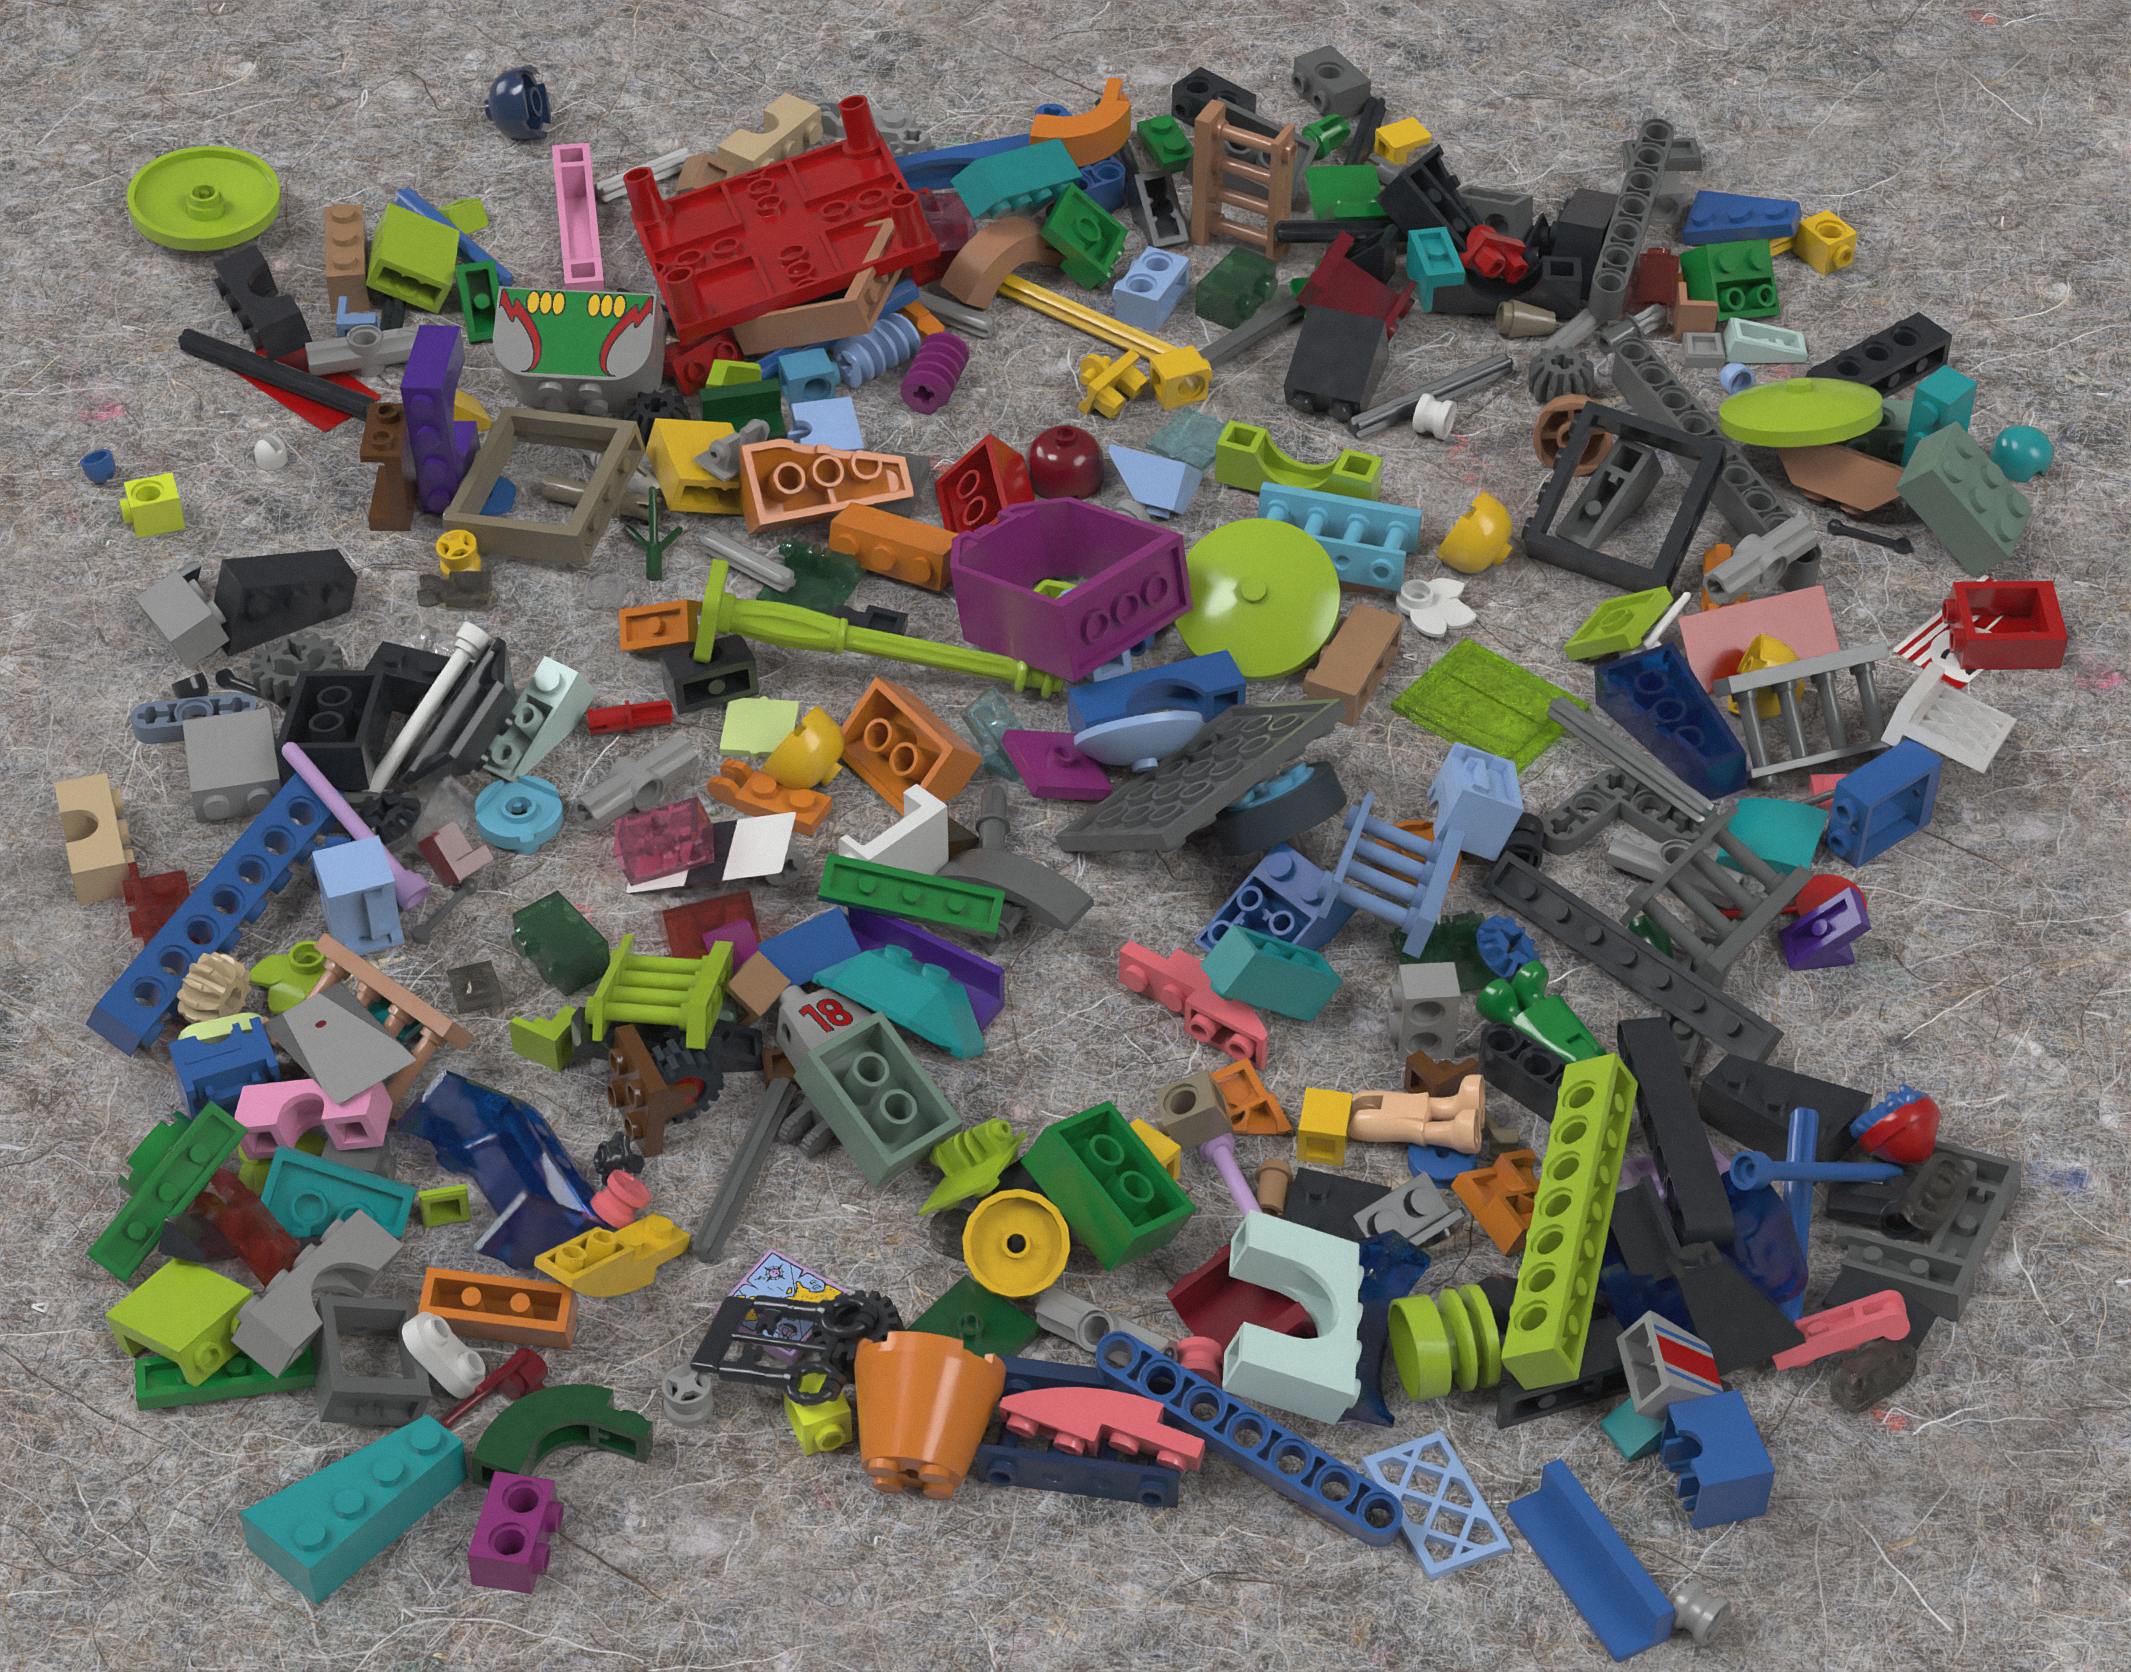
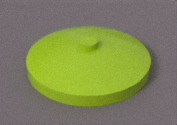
(204, 198)
(1801, 412)
(1261, 596)

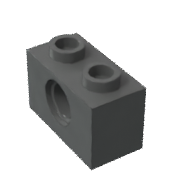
(1331, 82)

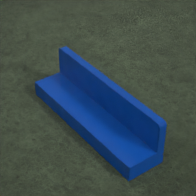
(1592, 1564)

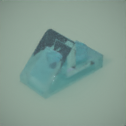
(987, 720)

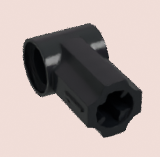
(1872, 1205)

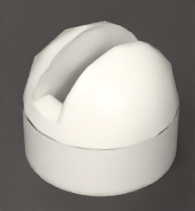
(270, 453)

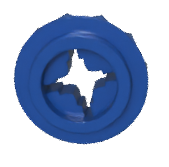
(1492, 942)

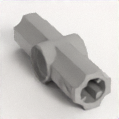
(363, 351)
(1760, 560)
(635, 783)
(1652, 858)
(1085, 1323)

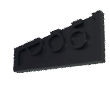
(1327, 1200)

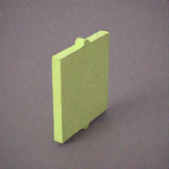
(757, 726)

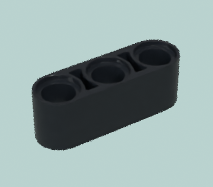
(1521, 1068)

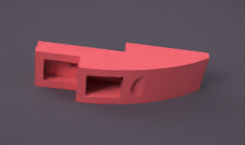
(1185, 988)
(1083, 1416)

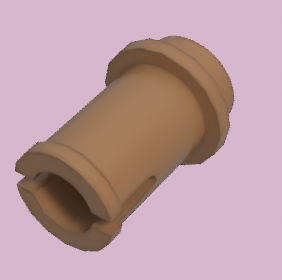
(1273, 1180)

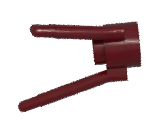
(515, 1379)

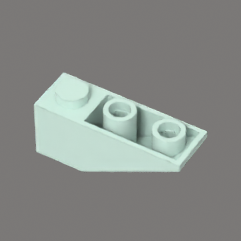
(544, 717)

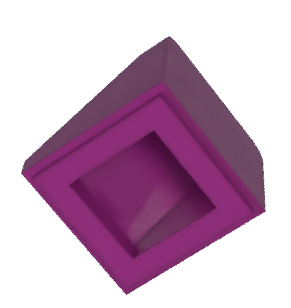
(742, 937)

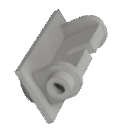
(723, 455)

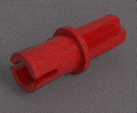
(629, 717)

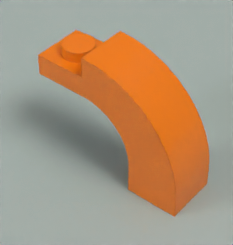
(1091, 134)

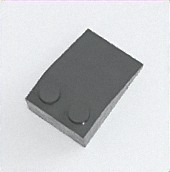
(1254, 123)

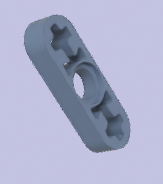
(179, 709)

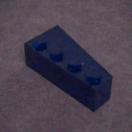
(1673, 718)

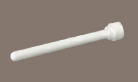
(468, 646)

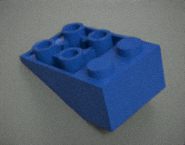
(1280, 903)

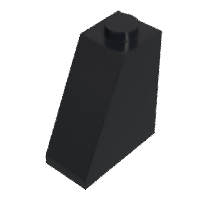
(1729, 1308)

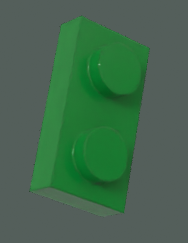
(1165, 142)

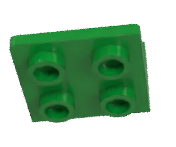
(1344, 192)

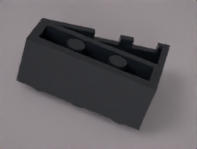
(1582, 230)

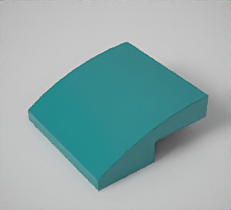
(1777, 832)

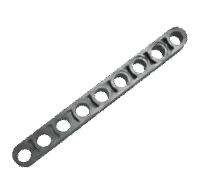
(1741, 491)

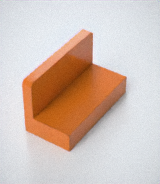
(659, 625)

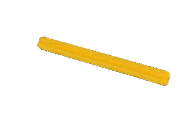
(1082, 317)

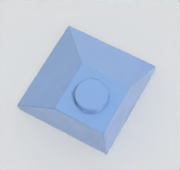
(1157, 481)

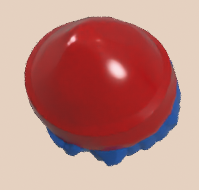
(1900, 1128)

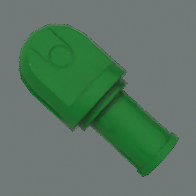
(1328, 133)

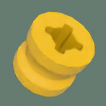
(458, 552)

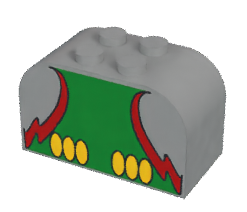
(579, 347)

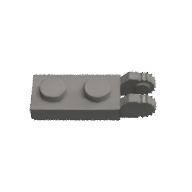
(887, 121)

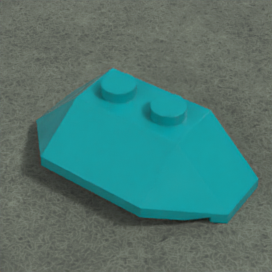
(909, 996)

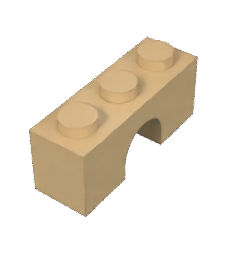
(789, 130)
(94, 836)

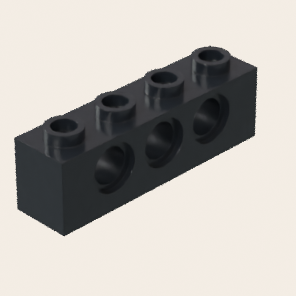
(1892, 357)

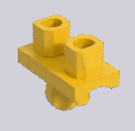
(1105, 378)

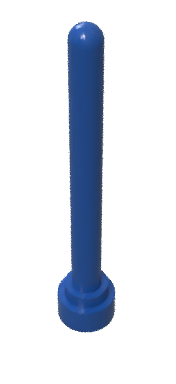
(1756, 1171)

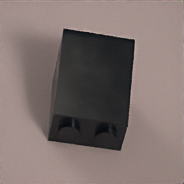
(1336, 362)

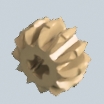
(213, 988)

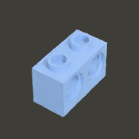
(1151, 288)

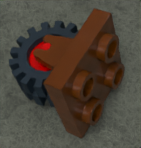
(659, 1086)

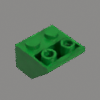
(1734, 276)

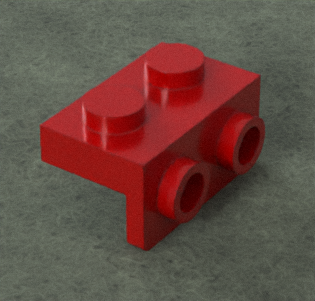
(693, 359)

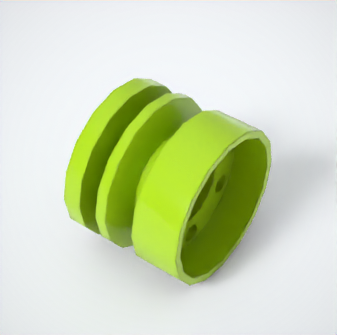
(1444, 1342)

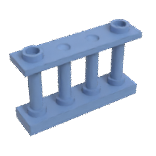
(1432, 876)

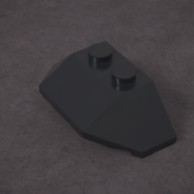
(467, 722)

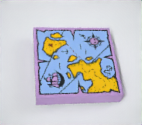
(783, 1278)

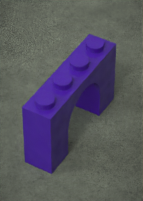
(439, 445)

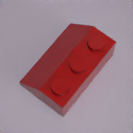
(982, 485)

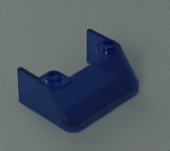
(513, 1161)

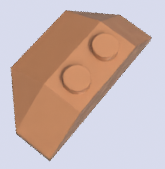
(1842, 475)

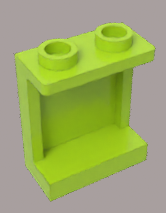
(183, 1316)

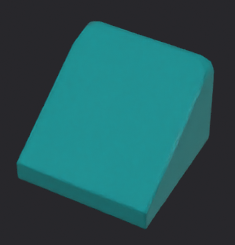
(1632, 1432)

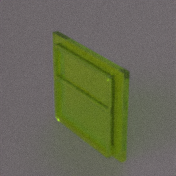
(1485, 704)

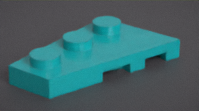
(313, 1192)

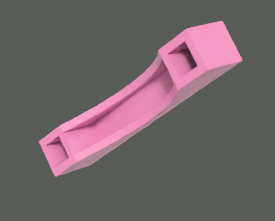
(577, 217)

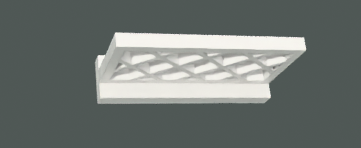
(1949, 721)

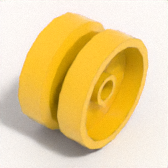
(1019, 1215)

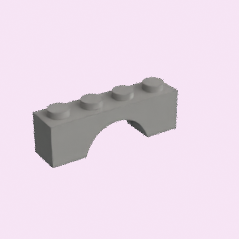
(285, 1321)

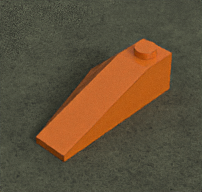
(804, 483)

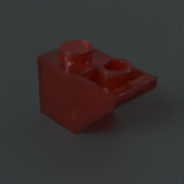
(1657, 277)

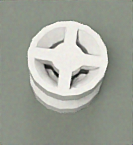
(1434, 416)

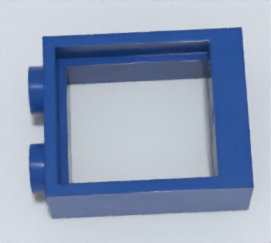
(1882, 803)

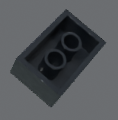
(338, 724)

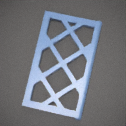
(1455, 1473)

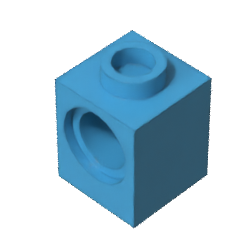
(807, 376)

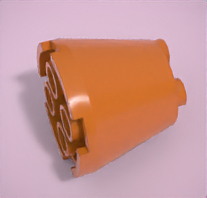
(923, 1410)

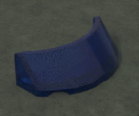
(1390, 1272)

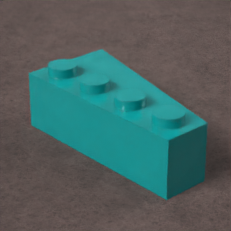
(1016, 180)
(355, 1507)

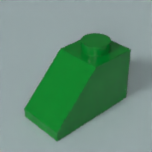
(478, 298)

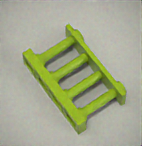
(662, 991)

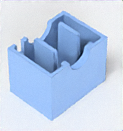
(826, 423)
(1478, 797)
(359, 895)

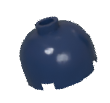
(519, 104)

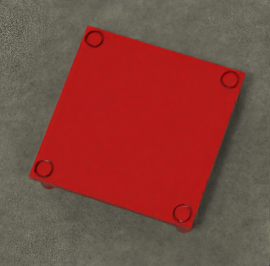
(779, 229)

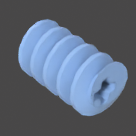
(870, 354)

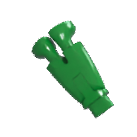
(1542, 1018)

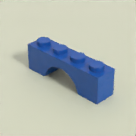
(1195, 684)

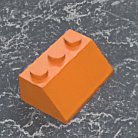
(903, 743)

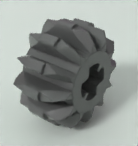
(1559, 374)

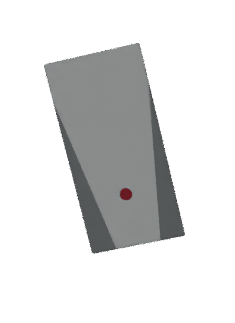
(338, 1043)

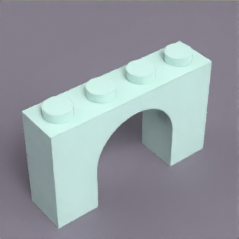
(1325, 1277)

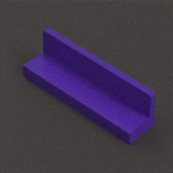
(981, 979)

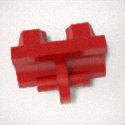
(1494, 254)

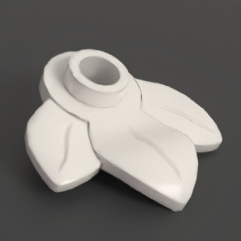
(1434, 605)

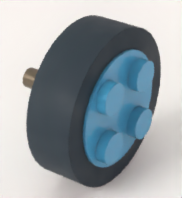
(1281, 809)

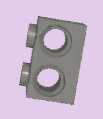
(1425, 1010)

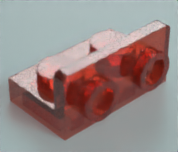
(155, 900)

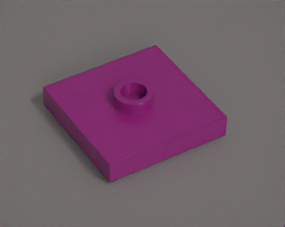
(1054, 766)

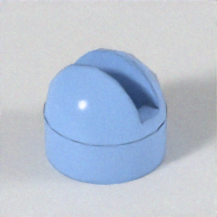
(1736, 377)

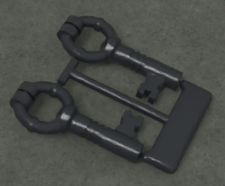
(730, 1318)

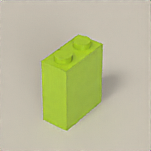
(413, 258)

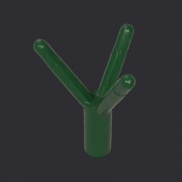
(653, 547)

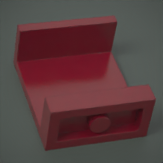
(1348, 288)
(1218, 1304)

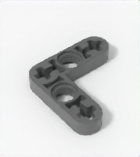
(1613, 796)

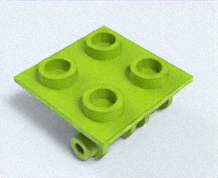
(972, 1163)

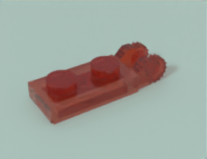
(249, 1227)

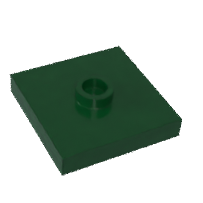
(978, 1319)

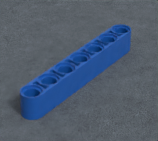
(1260, 1459)

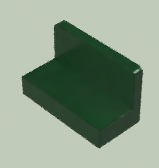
(743, 403)

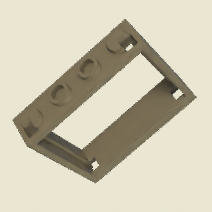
(538, 540)

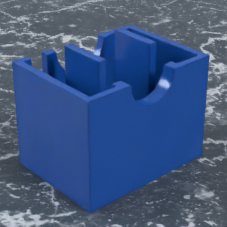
(222, 1068)
(1718, 1457)

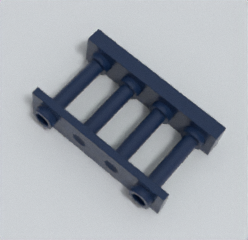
(1058, 1472)

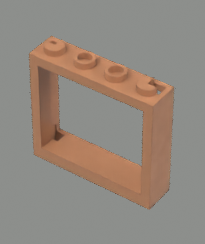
(828, 319)

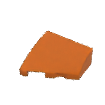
(1248, 1102)
(1502, 1198)

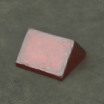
(685, 923)

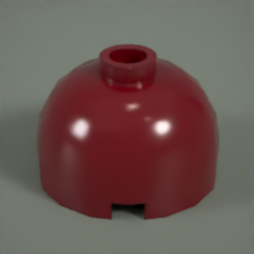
(1065, 463)

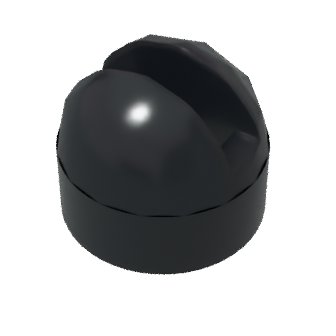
(191, 687)

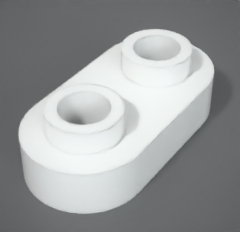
(443, 1354)

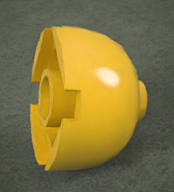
(1478, 537)
(1761, 654)
(808, 753)

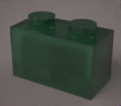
(1236, 288)
(560, 943)

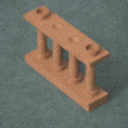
(1211, 191)
(404, 1009)

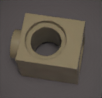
(1193, 1110)

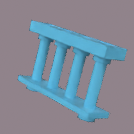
(1359, 535)

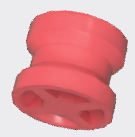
(620, 1199)
(1201, 1357)

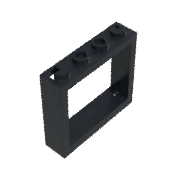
(1603, 567)

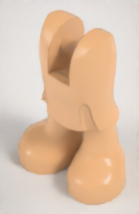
(1411, 1117)

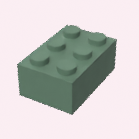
(1964, 498)
(877, 1098)

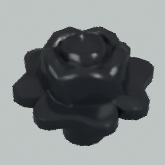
(616, 1155)

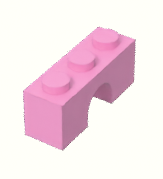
(287, 1109)

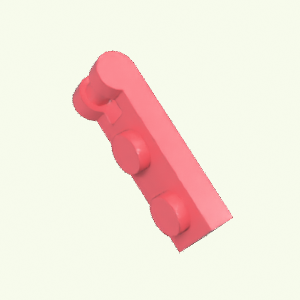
(1847, 1328)

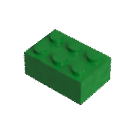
(1108, 1185)

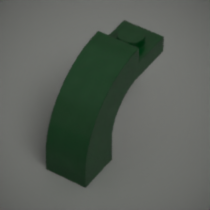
(556, 1420)

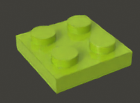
(1618, 624)

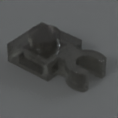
(460, 592)

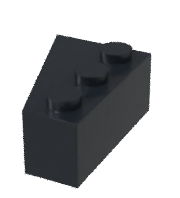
(1429, 198)
(281, 595)
(1756, 1101)

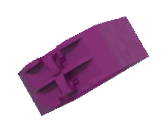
(1132, 590)

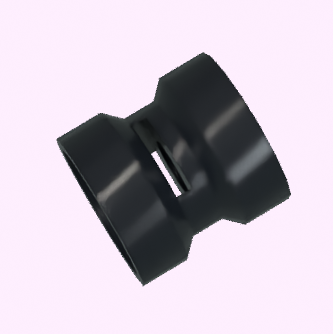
(1526, 840)

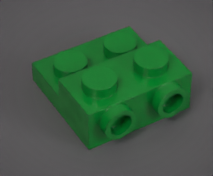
(1085, 236)

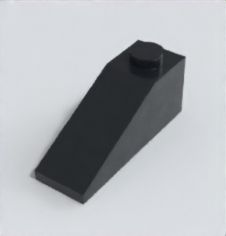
(1598, 1379)

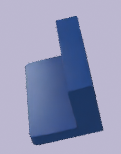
(812, 946)

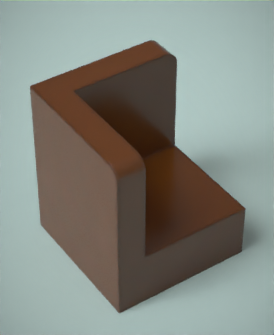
(1437, 1079)

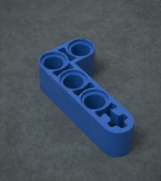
(1101, 180)

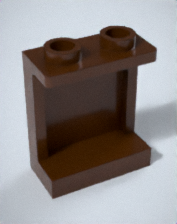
(396, 483)

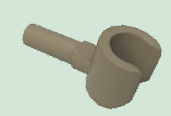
(1500, 1139)

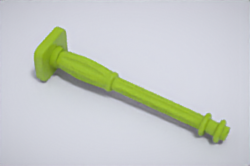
(814, 631)

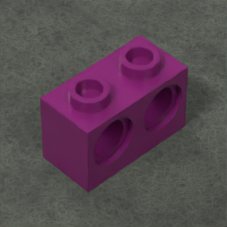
(507, 1530)

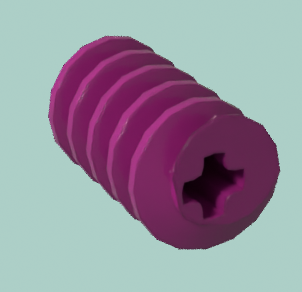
(934, 372)

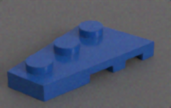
(1736, 217)

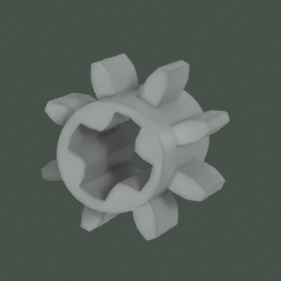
(910, 142)

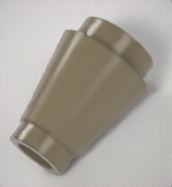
(1522, 319)

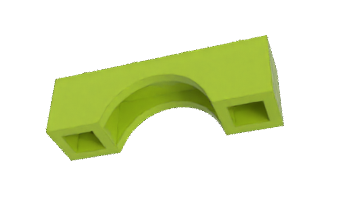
(1250, 457)

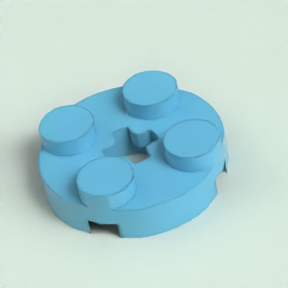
(519, 832)

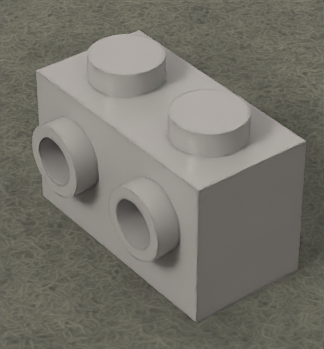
(183, 618)

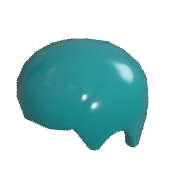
(2022, 452)

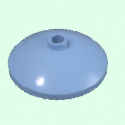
(1139, 739)

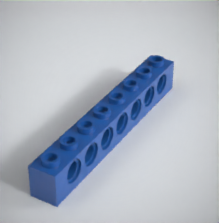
(118, 1013)

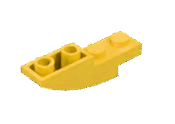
(615, 1262)

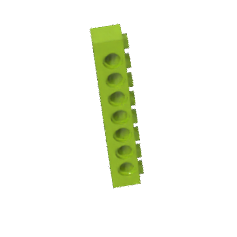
(1570, 1223)

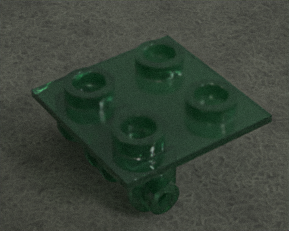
(821, 577)
(1452, 943)

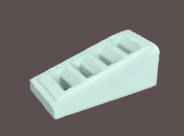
(1762, 343)

